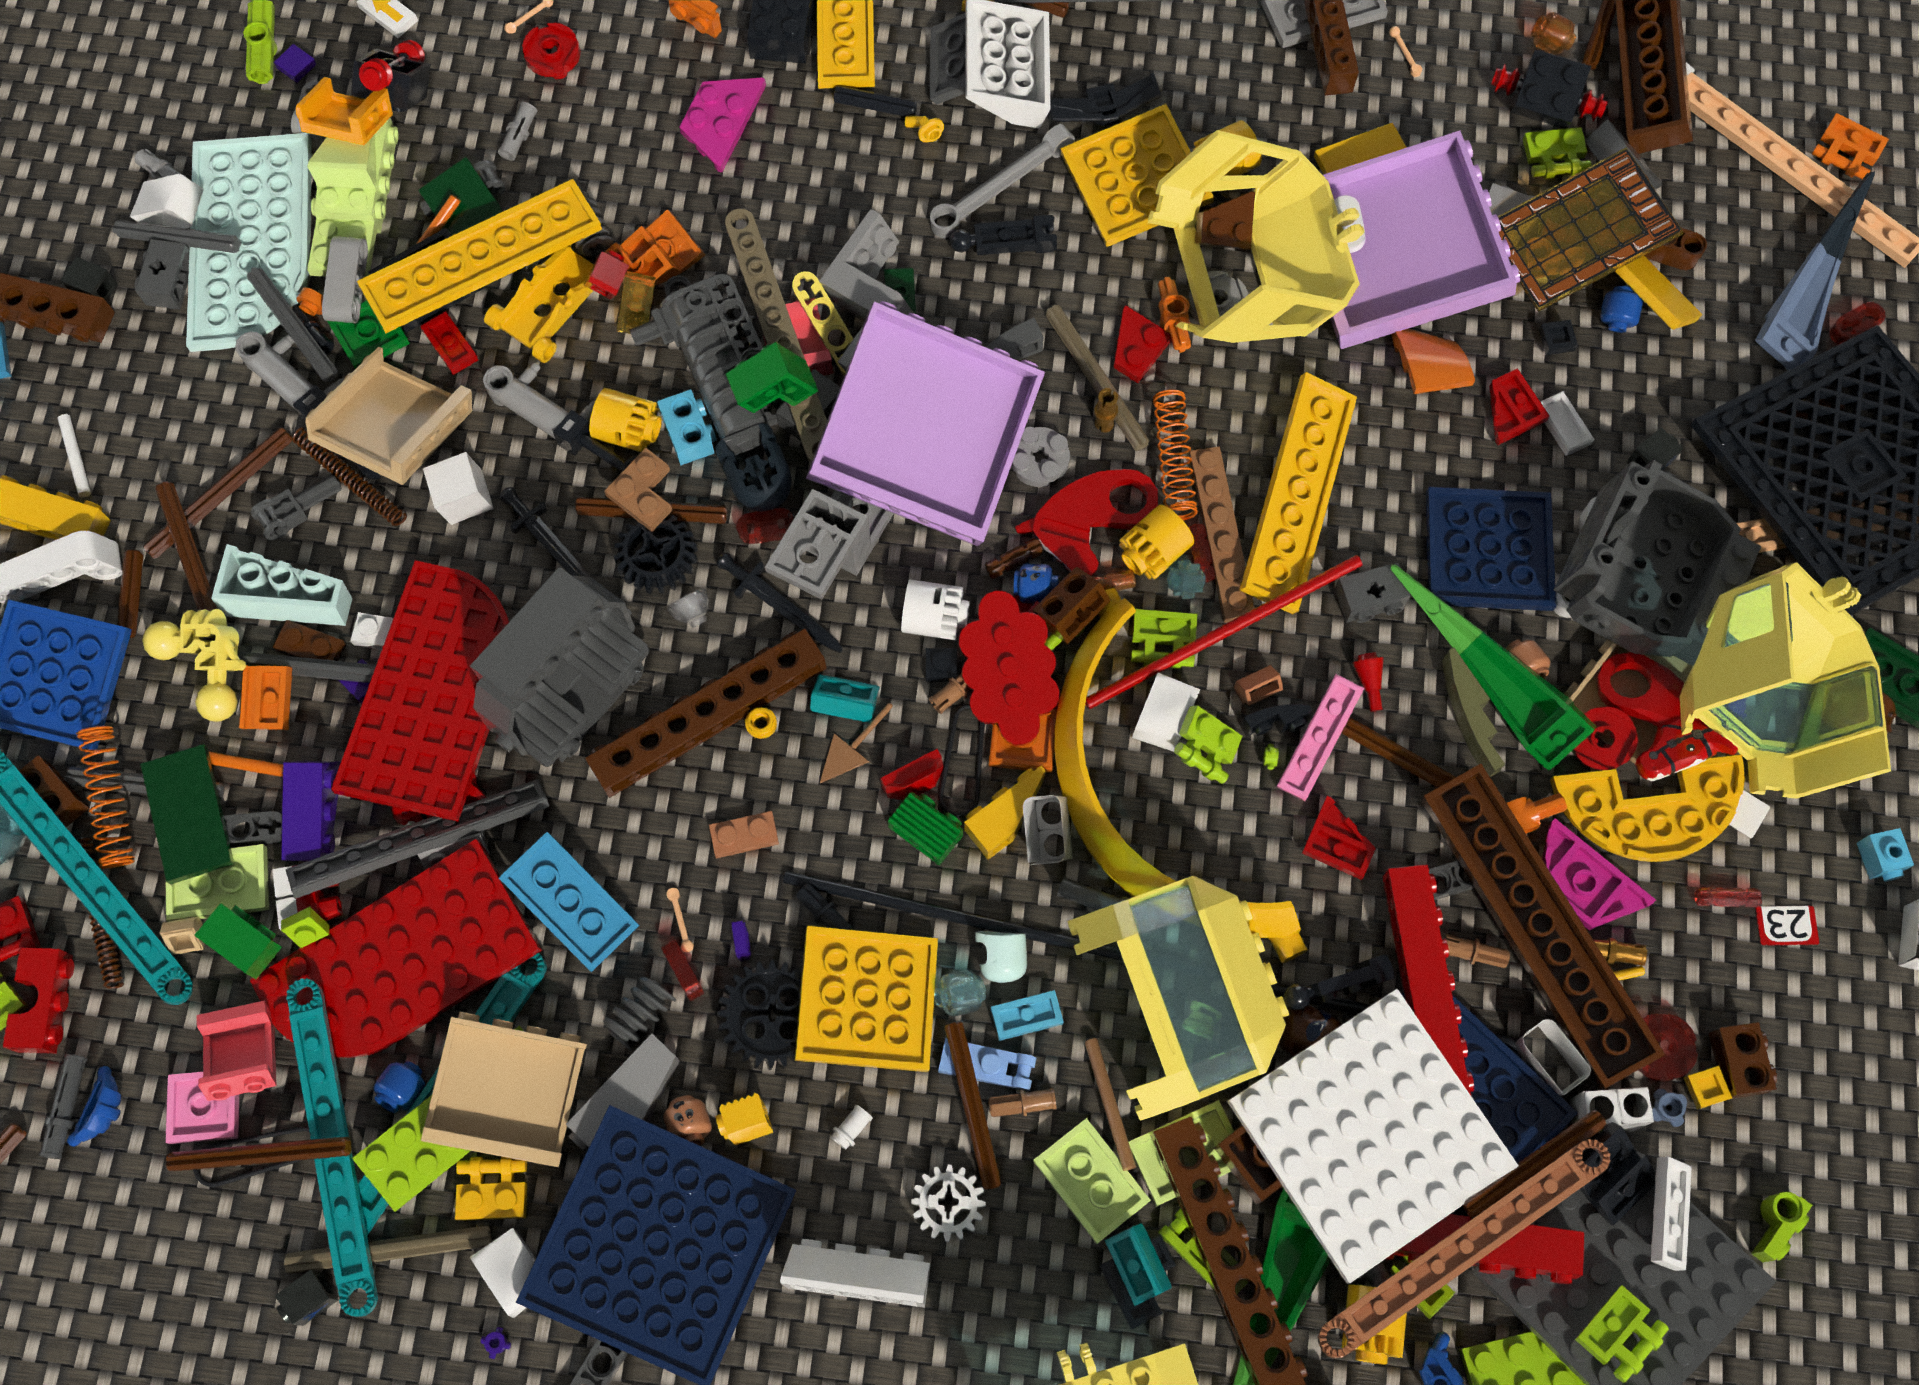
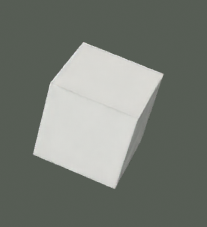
(458, 488)

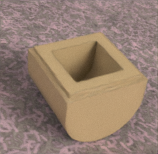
(180, 935)

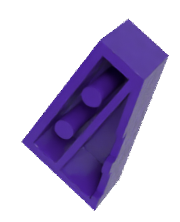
(308, 809)

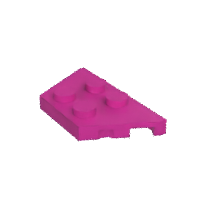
(720, 116)
(1590, 881)

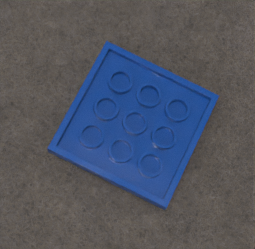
(57, 672)

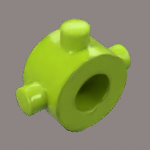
(1270, 757)

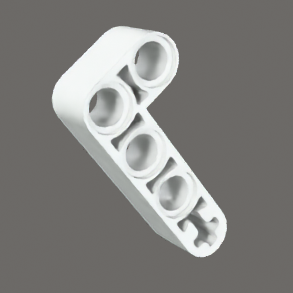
(57, 563)

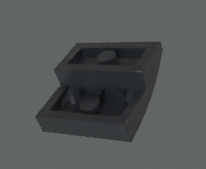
(1624, 1180)

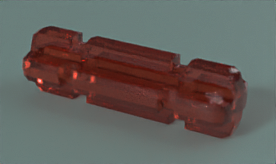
(1201, 551)
(1728, 897)

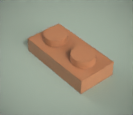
(743, 834)

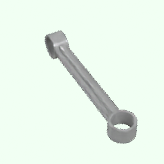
(1050, 146)

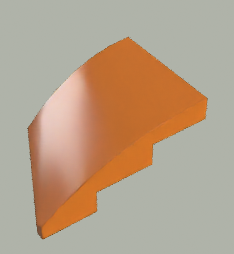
(660, 249)
(1432, 361)

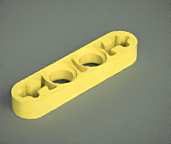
(825, 326)

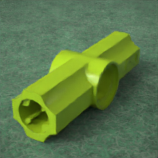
(260, 41)

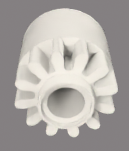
(934, 609)

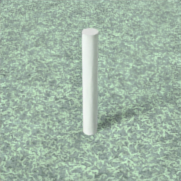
(74, 455)

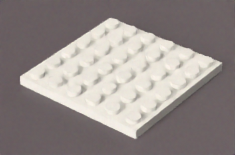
(1372, 1135)

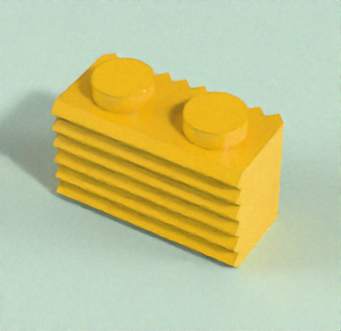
(744, 1120)

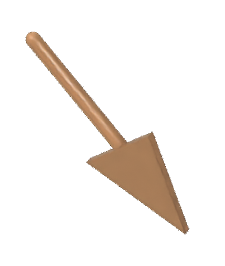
(843, 757)

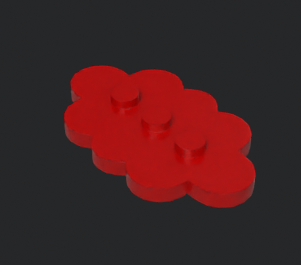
(1009, 668)

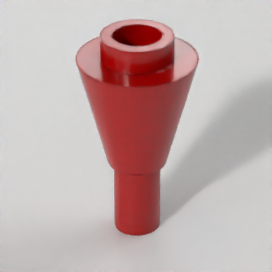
(1370, 670)

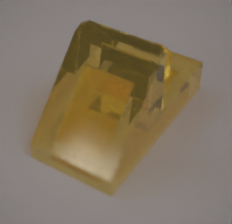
(635, 301)

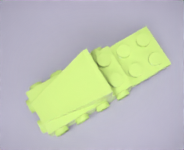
(350, 192)

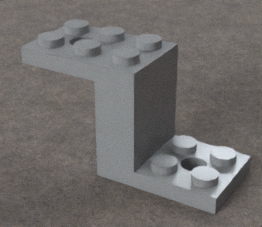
(854, 273)
(831, 532)

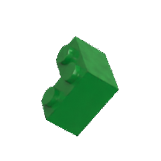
(770, 376)
(239, 939)

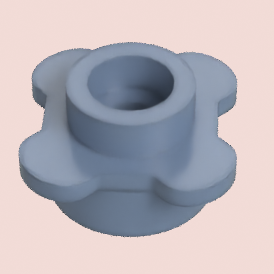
(1678, 1107)

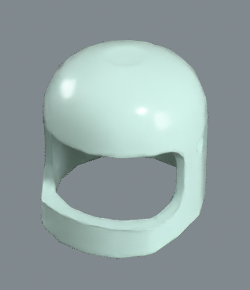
(1005, 955)

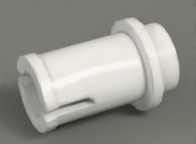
(851, 1127)

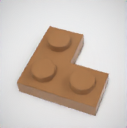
(634, 490)

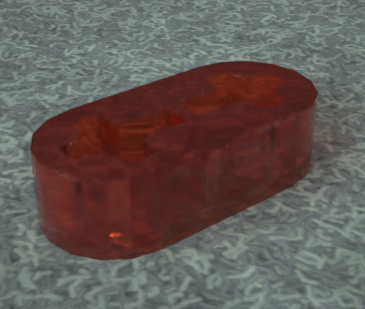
(1854, 319)
(765, 525)
(682, 970)

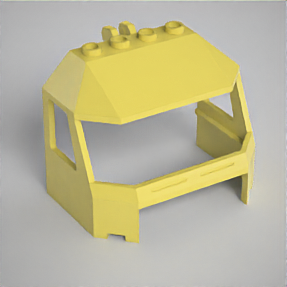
(1294, 240)

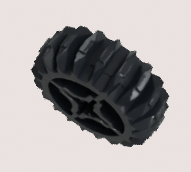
(676, 539)

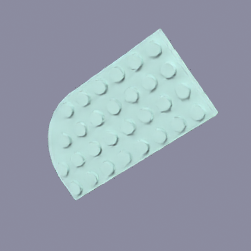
(264, 198)

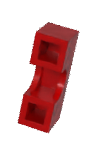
(41, 1026)

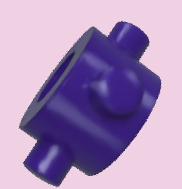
(495, 1342)

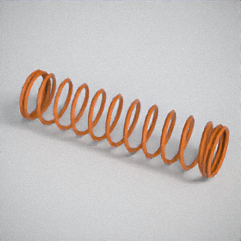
(1182, 505)
(95, 734)

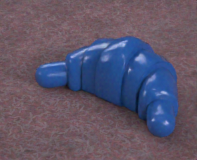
(99, 1109)
(1436, 1367)

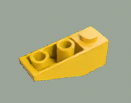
(999, 822)

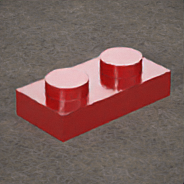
(449, 343)

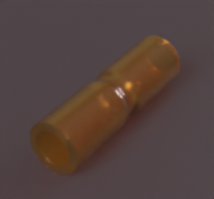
(1118, 580)

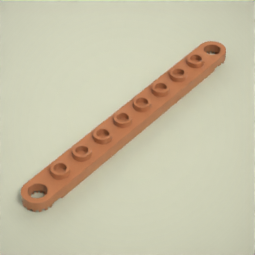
(1463, 1248)

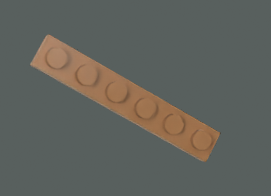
(1221, 531)

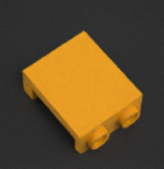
(342, 115)

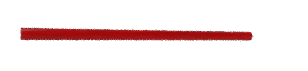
(1222, 632)

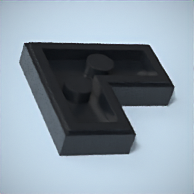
(1148, 1309)

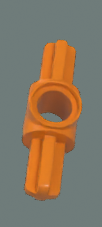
(1173, 310)
(1530, 813)

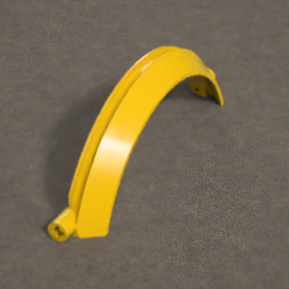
(1101, 839)

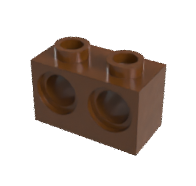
(1072, 604)
(54, 790)
(1735, 1061)

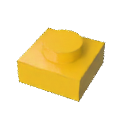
(1707, 1087)

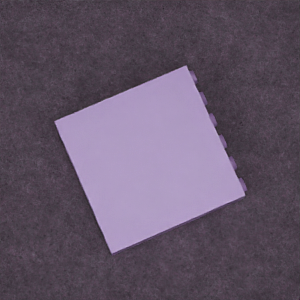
(1426, 240)
(926, 423)

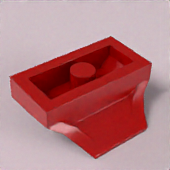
(914, 777)

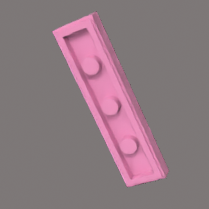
(1320, 737)

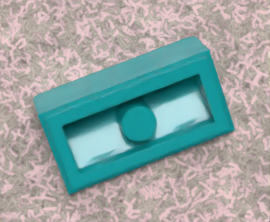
(844, 698)
(1138, 1264)

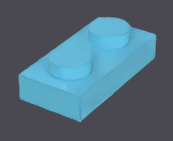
(1027, 1015)

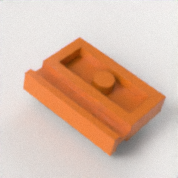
(699, 13)
(265, 697)

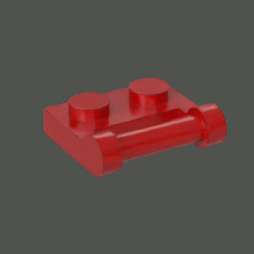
(13, 921)

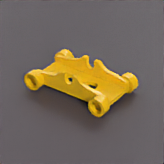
(519, 315)

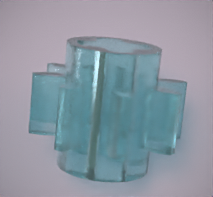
(1186, 579)

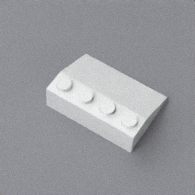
(1008, 61)
(857, 1274)

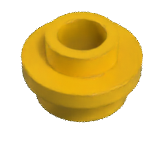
(761, 714)

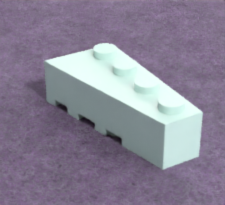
(277, 591)

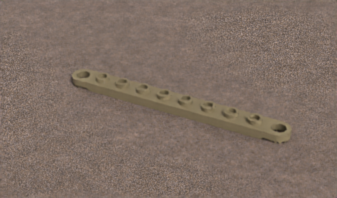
(773, 317)

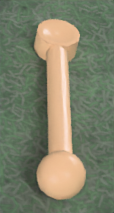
(511, 27)
(1416, 69)
(673, 895)

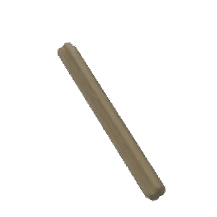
(1095, 375)
(396, 1248)

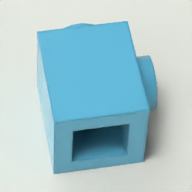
(1885, 855)

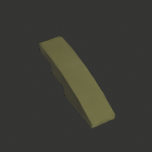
(1468, 703)

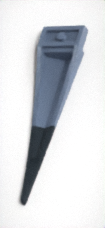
(1798, 314)

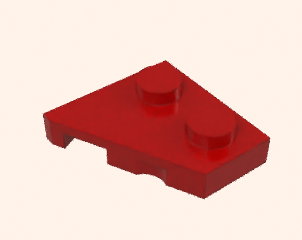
(1138, 344)
(1514, 406)
(1338, 842)

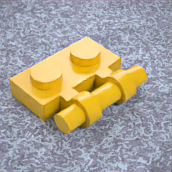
(491, 1200)

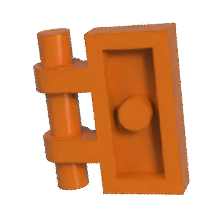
(1854, 140)

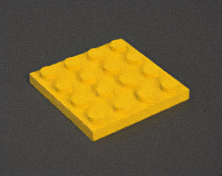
(1122, 168)
(866, 999)

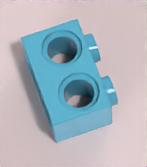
(687, 426)

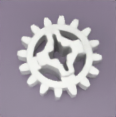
(932, 1203)

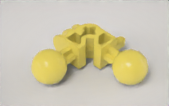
(166, 640)

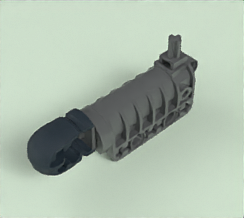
(712, 348)

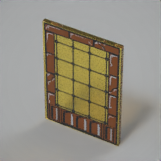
(1585, 228)

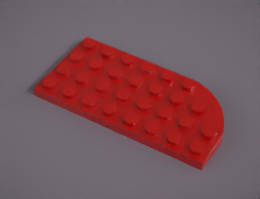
(418, 722)
(407, 955)

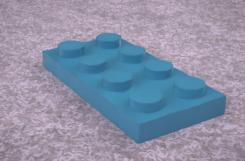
(569, 901)

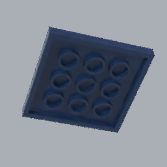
(1491, 548)

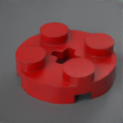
(557, 63)
(1622, 732)

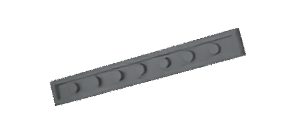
(415, 839)

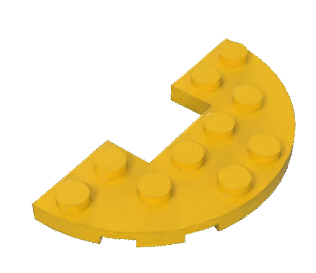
(1655, 825)

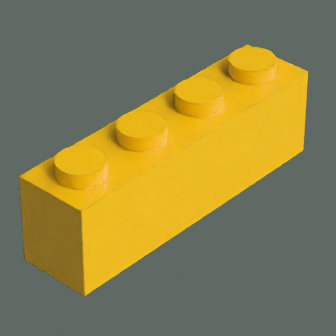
(45, 513)

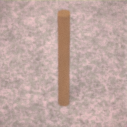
(1110, 1104)

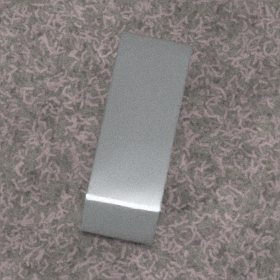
(345, 267)

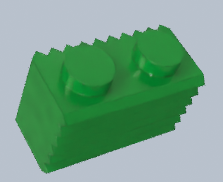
(926, 827)

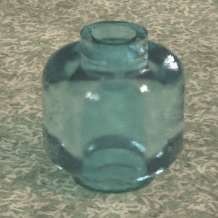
(960, 993)

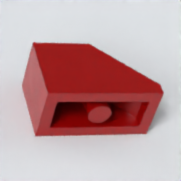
(607, 274)

